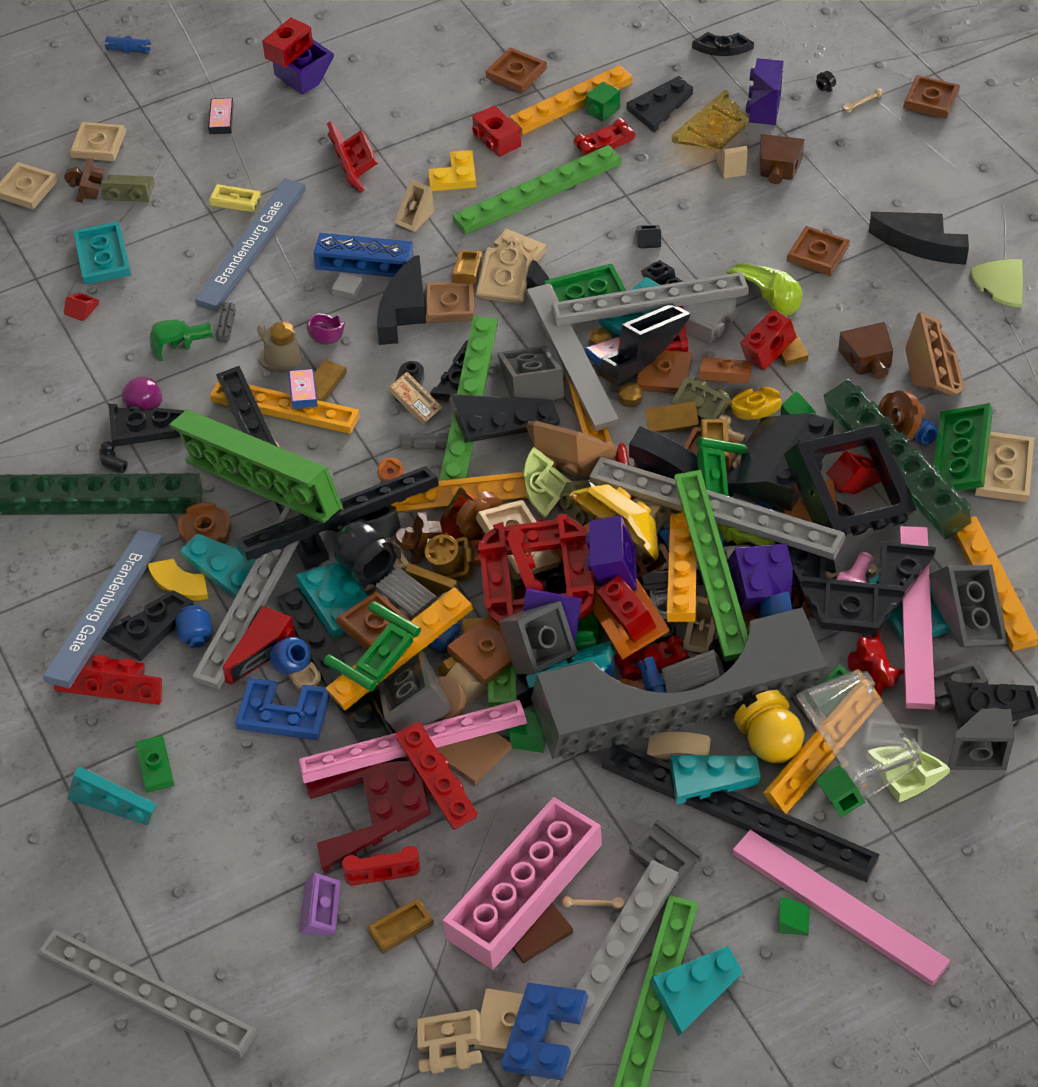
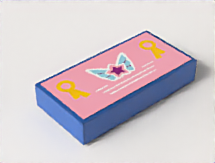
(599, 350)
(302, 388)

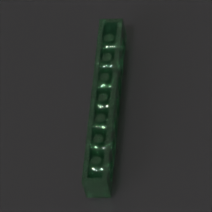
(854, 412)
(99, 493)

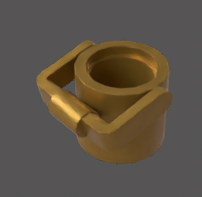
(446, 557)

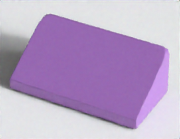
(320, 905)

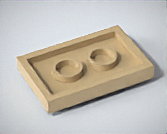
(1008, 467)
(516, 514)

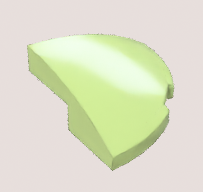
(1002, 280)
(542, 482)
(920, 778)

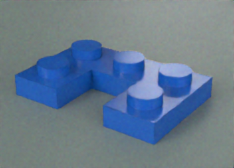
(261, 715)
(526, 1047)

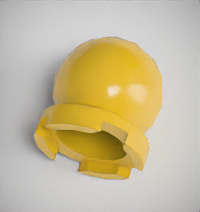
(771, 728)

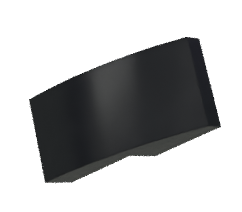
(660, 273)

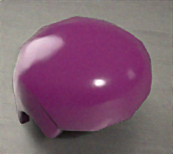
(325, 328)
(142, 393)

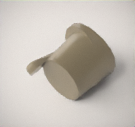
(281, 357)

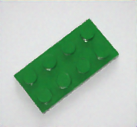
(963, 446)

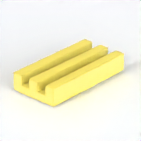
(235, 198)

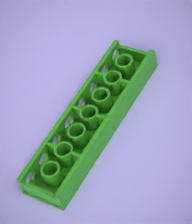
(258, 463)

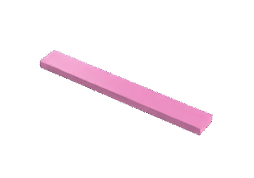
(918, 632)
(388, 748)
(841, 908)

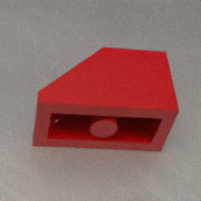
(853, 473)

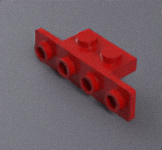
(354, 153)
(116, 680)
(436, 775)

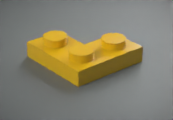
(458, 176)

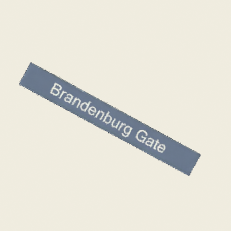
(250, 245)
(103, 609)

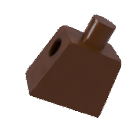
(780, 157)
(867, 349)

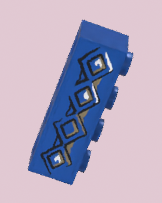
(361, 254)

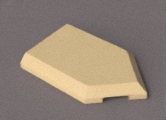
(504, 273)

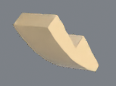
(678, 743)

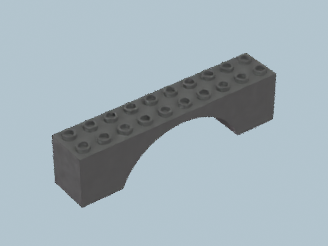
(589, 709)

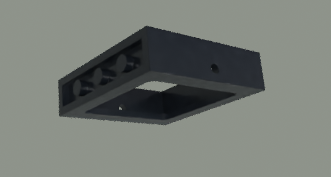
(817, 496)

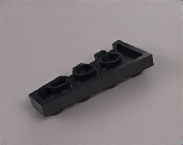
(499, 416)

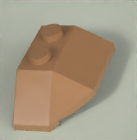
(933, 358)
(570, 449)

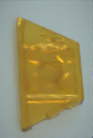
(713, 125)

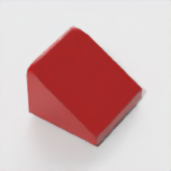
(80, 306)

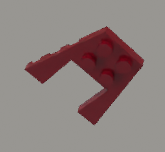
(394, 801)

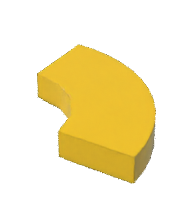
(171, 577)

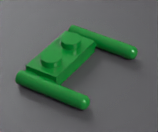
(712, 462)
(382, 653)

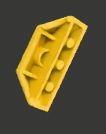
(608, 502)

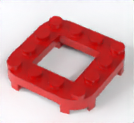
(539, 536)

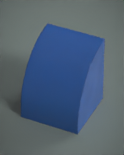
(775, 604)

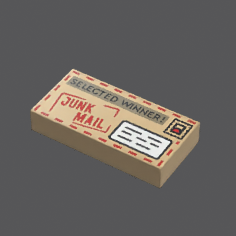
(414, 398)

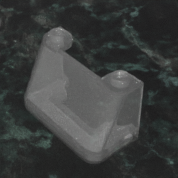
(860, 731)

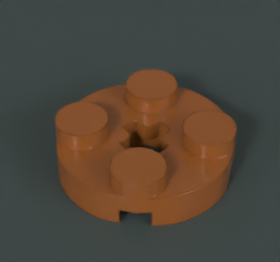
(910, 409)
(205, 512)
(467, 515)

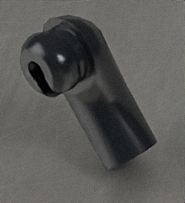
(109, 459)

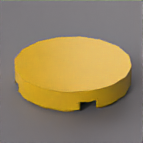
(756, 404)

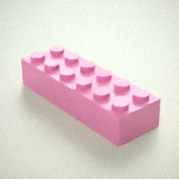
(522, 883)

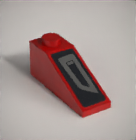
(257, 643)

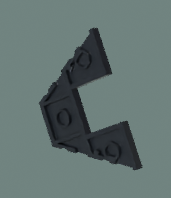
(859, 605)

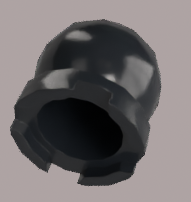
(365, 552)

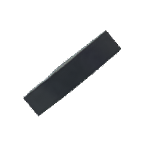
(920, 236)
(401, 302)
(642, 342)
(662, 453)

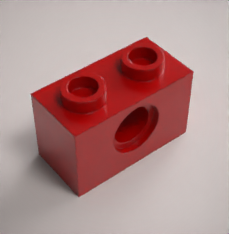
(287, 42)
(496, 131)
(768, 339)
(626, 608)

